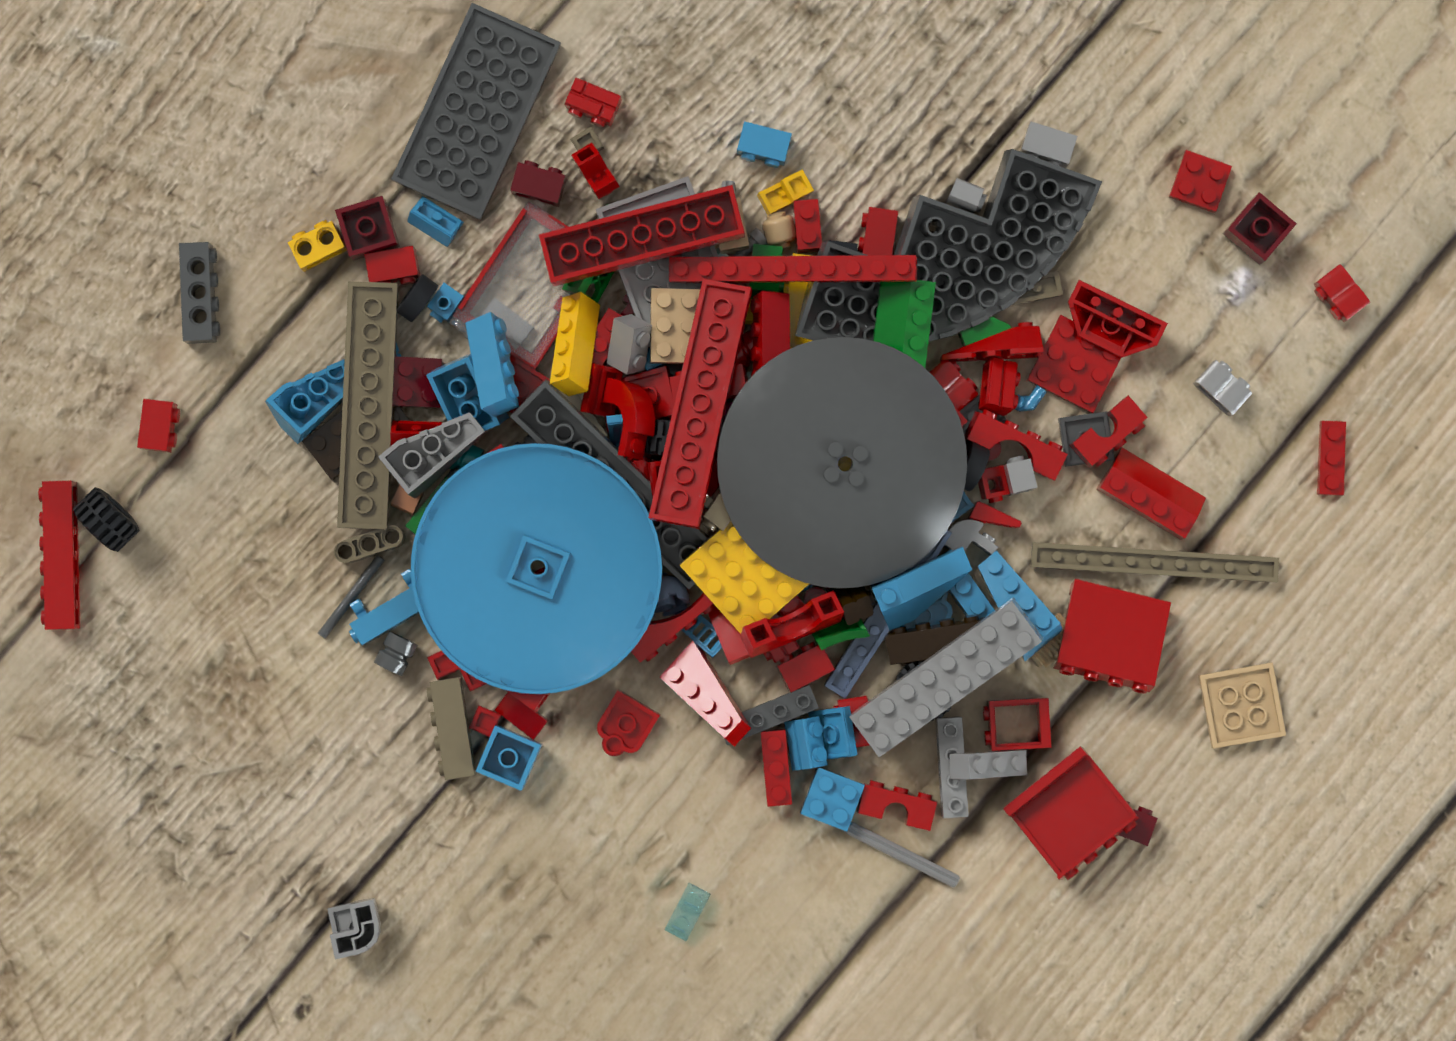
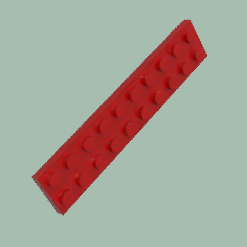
(700, 403)

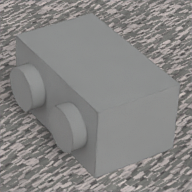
(1048, 144)
(629, 344)
(1020, 475)

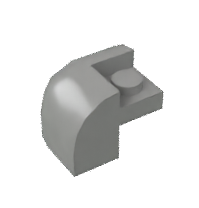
(354, 927)

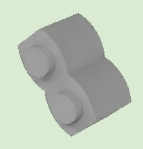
(966, 196)
(1223, 388)

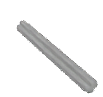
(902, 854)

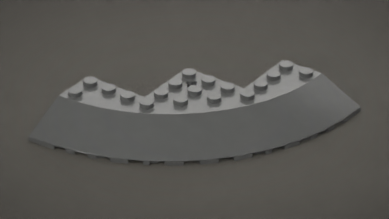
(973, 259)

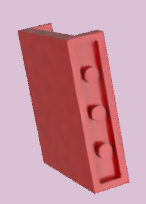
(1112, 636)
(1072, 813)

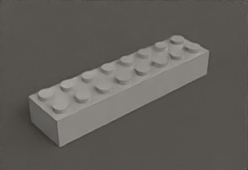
(946, 677)

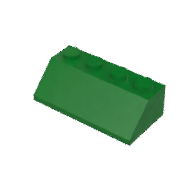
(905, 317)

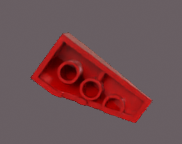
(1014, 343)

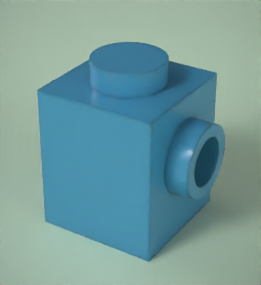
(444, 303)

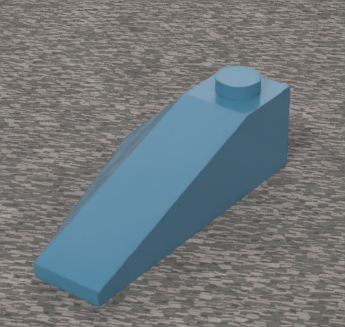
(308, 401)
(918, 587)

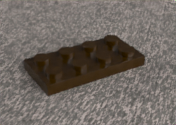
(326, 442)

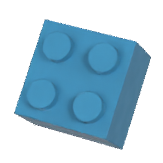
(509, 757)
(832, 799)

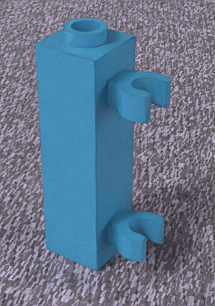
(385, 617)

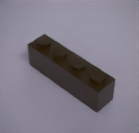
(926, 639)

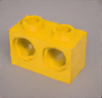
(320, 252)

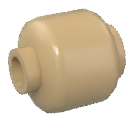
(779, 229)

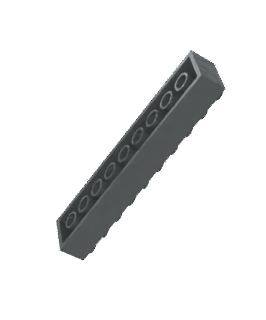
(556, 421)

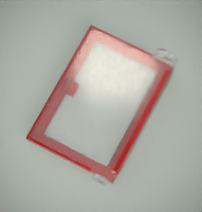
(519, 288)

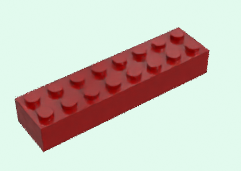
(642, 235)

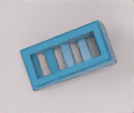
(715, 649)

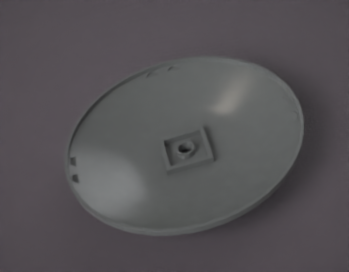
(785, 449)

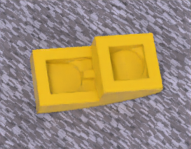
(785, 192)

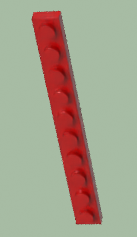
(794, 269)

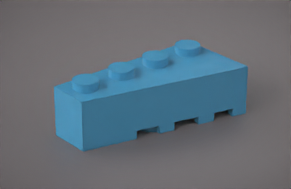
(1006, 584)

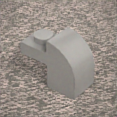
(968, 531)

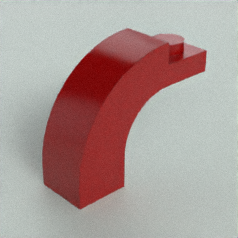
(636, 413)

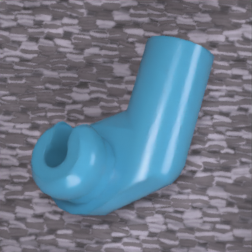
(1030, 402)

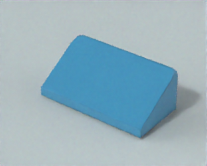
(434, 221)

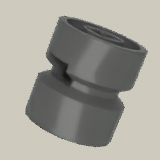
(395, 653)

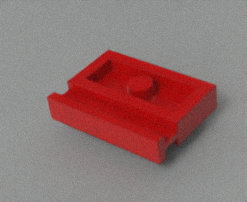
(593, 398)

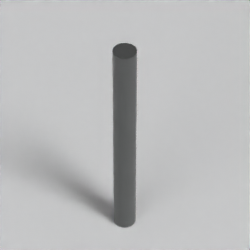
(351, 596)

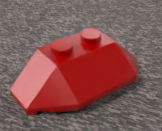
(1112, 322)

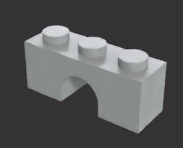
(988, 764)

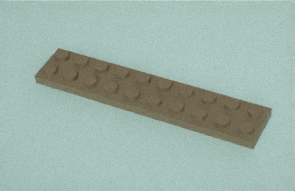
(367, 404)

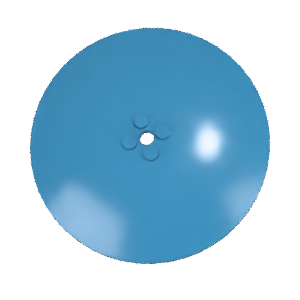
(478, 579)

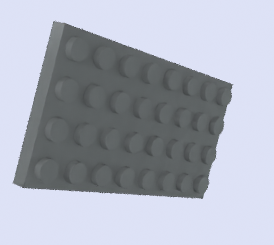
(476, 111)

